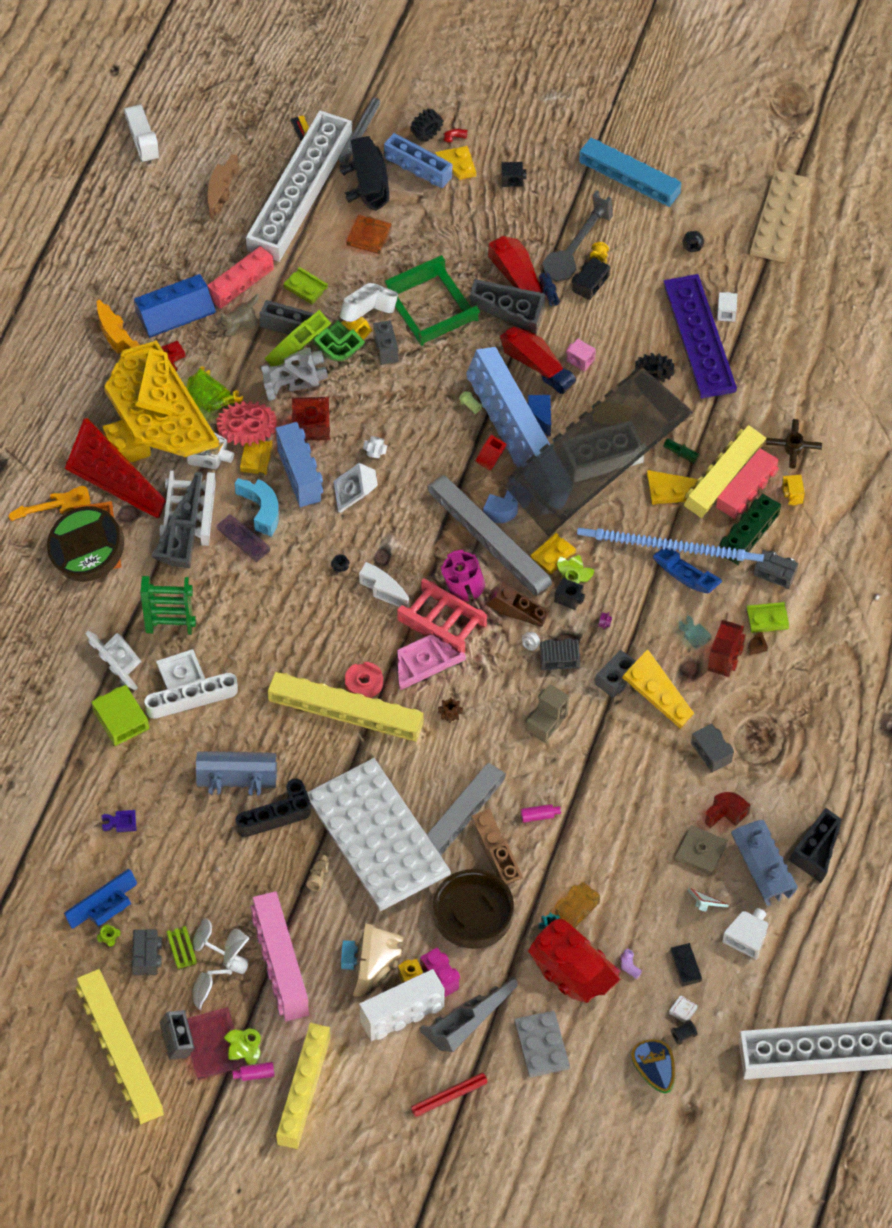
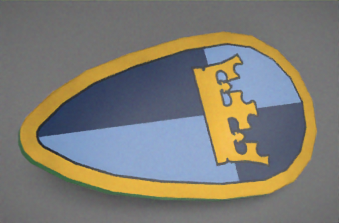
(655, 1064)

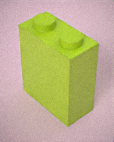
(120, 715)

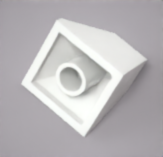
(354, 485)

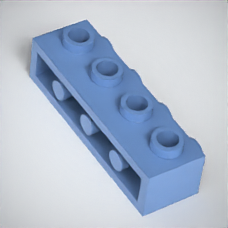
(417, 160)

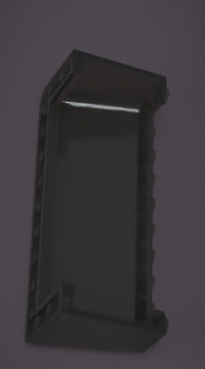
(596, 449)

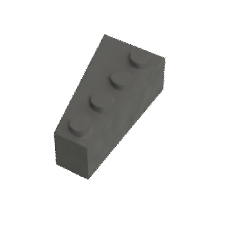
(509, 303)

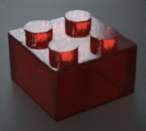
(312, 416)
(726, 648)

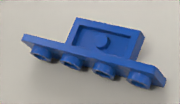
(103, 902)

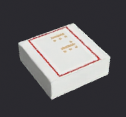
(683, 1009)

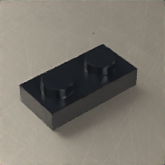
(685, 964)

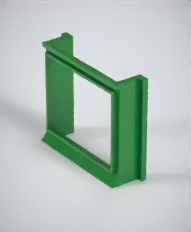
(419, 275)

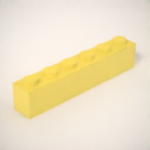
(724, 471)
(303, 1086)

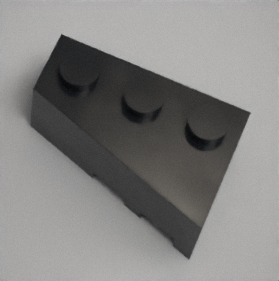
(817, 846)

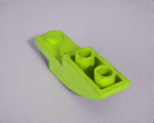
(298, 338)

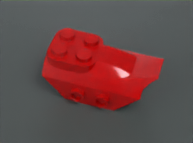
(573, 962)

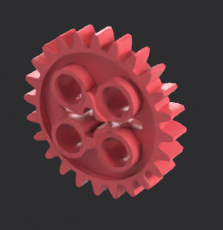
(246, 423)

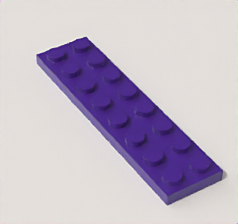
(699, 336)

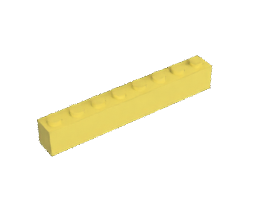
(346, 706)
(119, 1046)

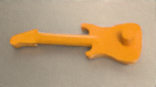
(75, 497)

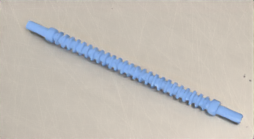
(600, 534)

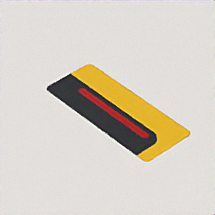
(300, 126)

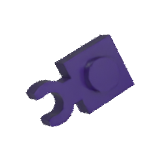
(123, 821)

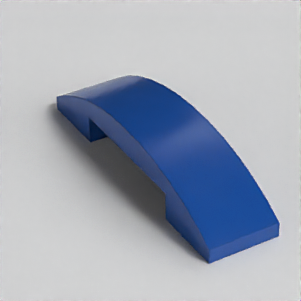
(686, 573)

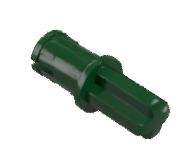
(681, 450)

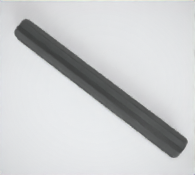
(360, 128)

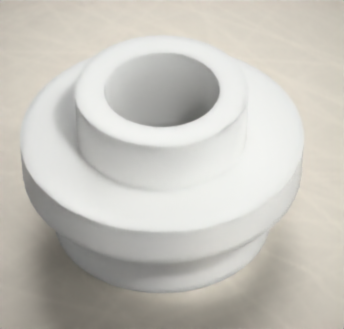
(530, 640)

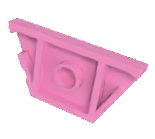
(425, 659)

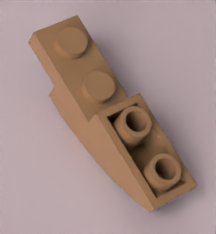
(219, 185)
(495, 847)

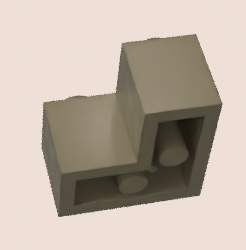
(550, 713)

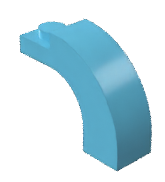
(262, 494)

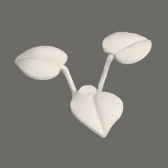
(232, 961)

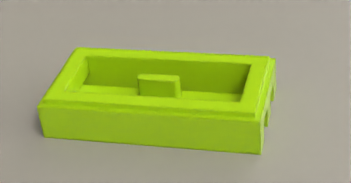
(177, 932)

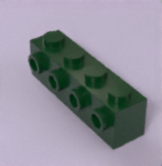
(752, 525)

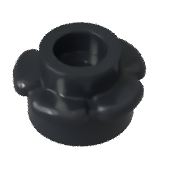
(340, 559)

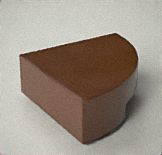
(757, 644)

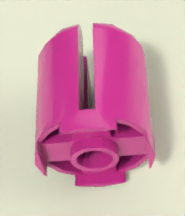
(458, 579)

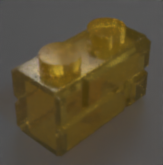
(577, 904)

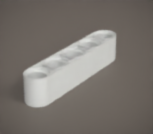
(184, 702)

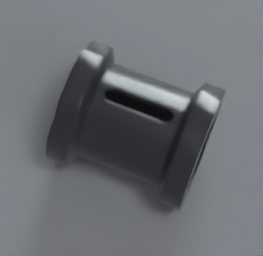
(684, 1032)

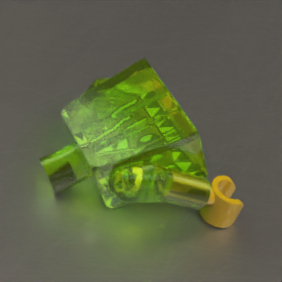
(209, 392)

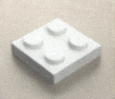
(180, 669)

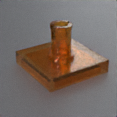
(369, 234)

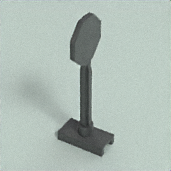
(562, 263)

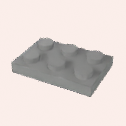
(542, 1044)

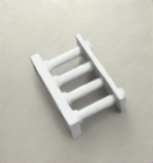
(205, 500)

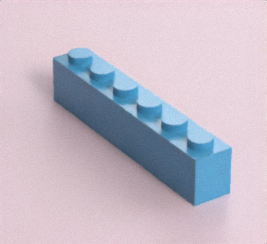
(630, 172)

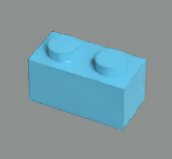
(348, 957)

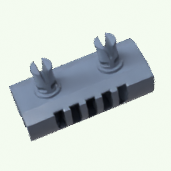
(236, 769)
(764, 861)

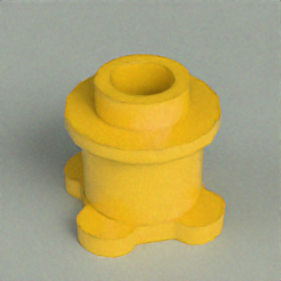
(599, 251)

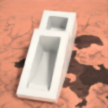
(383, 585)

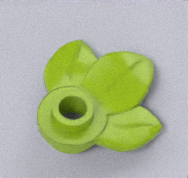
(574, 569)
(242, 1047)

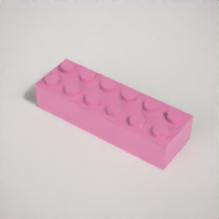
(279, 957)

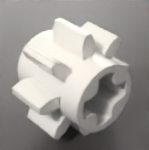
(375, 447)

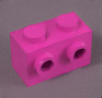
(440, 964)

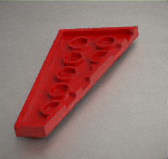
(104, 466)

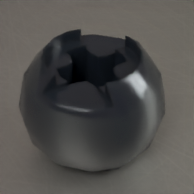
(693, 241)

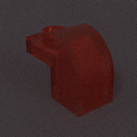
(729, 806)

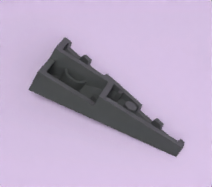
(178, 539)
(464, 1019)

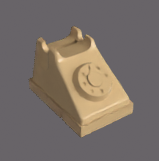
(375, 958)

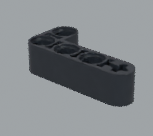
(272, 811)

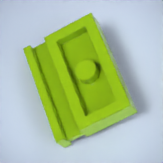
(305, 285)
(767, 617)

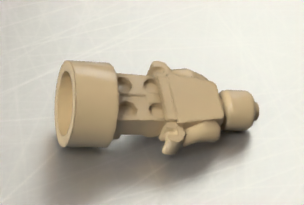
(315, 880)

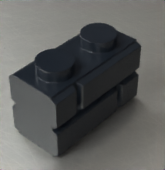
(591, 278)

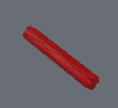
(449, 1094)

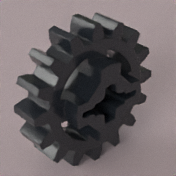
(657, 366)

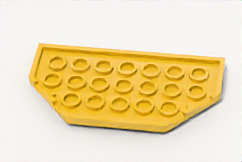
(180, 434)

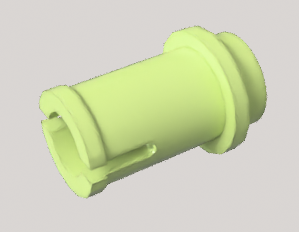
(467, 399)

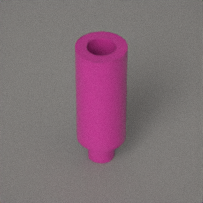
(539, 813)
(254, 1072)

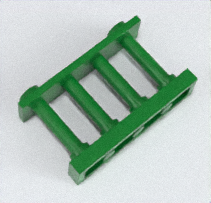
(150, 609)

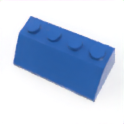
(174, 305)

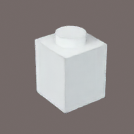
(727, 307)

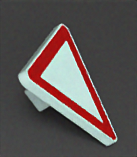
(704, 900)

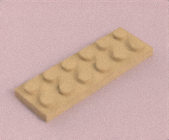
(779, 216)

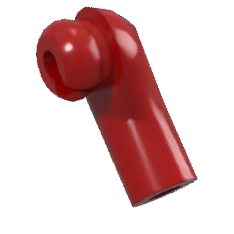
(459, 133)

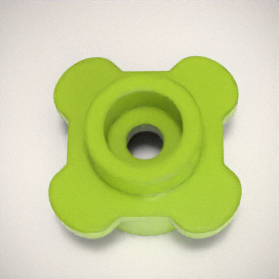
(108, 929)

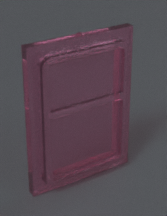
(211, 1048)

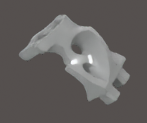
(305, 370)

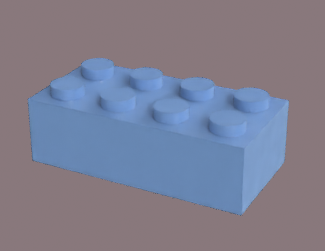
(299, 464)

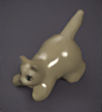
(241, 316)

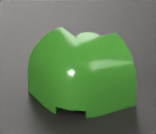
(338, 342)

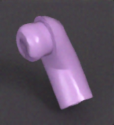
(626, 961)

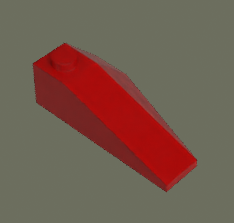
(514, 263)
(530, 351)

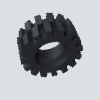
(426, 124)

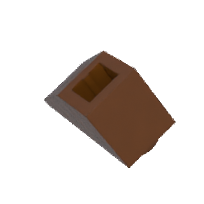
(516, 605)

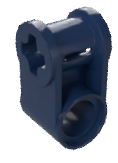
(560, 381)

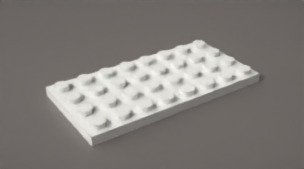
(377, 834)

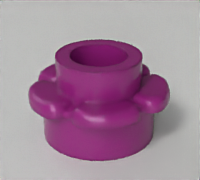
(605, 620)

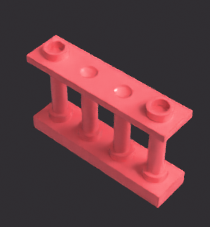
(424, 624)

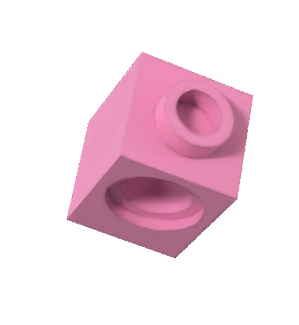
(580, 354)

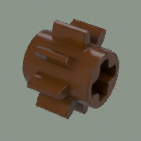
(450, 710)

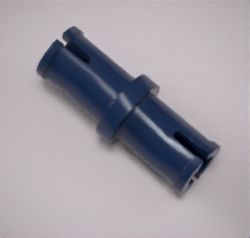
(549, 289)

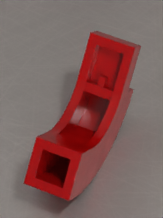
(490, 453)

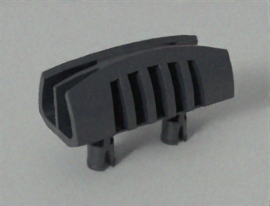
(370, 172)

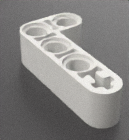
(140, 130)
(366, 299)

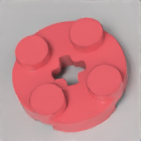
(360, 671)

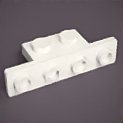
(118, 655)

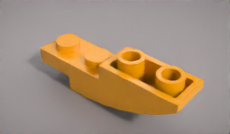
(113, 329)

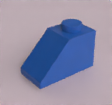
(541, 409)

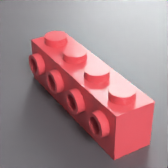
(240, 277)
(747, 483)

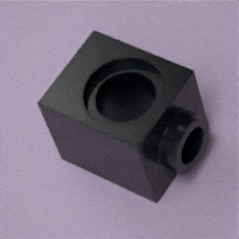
(513, 174)
(569, 587)

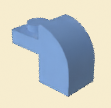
(501, 509)

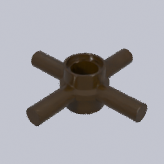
(794, 449)

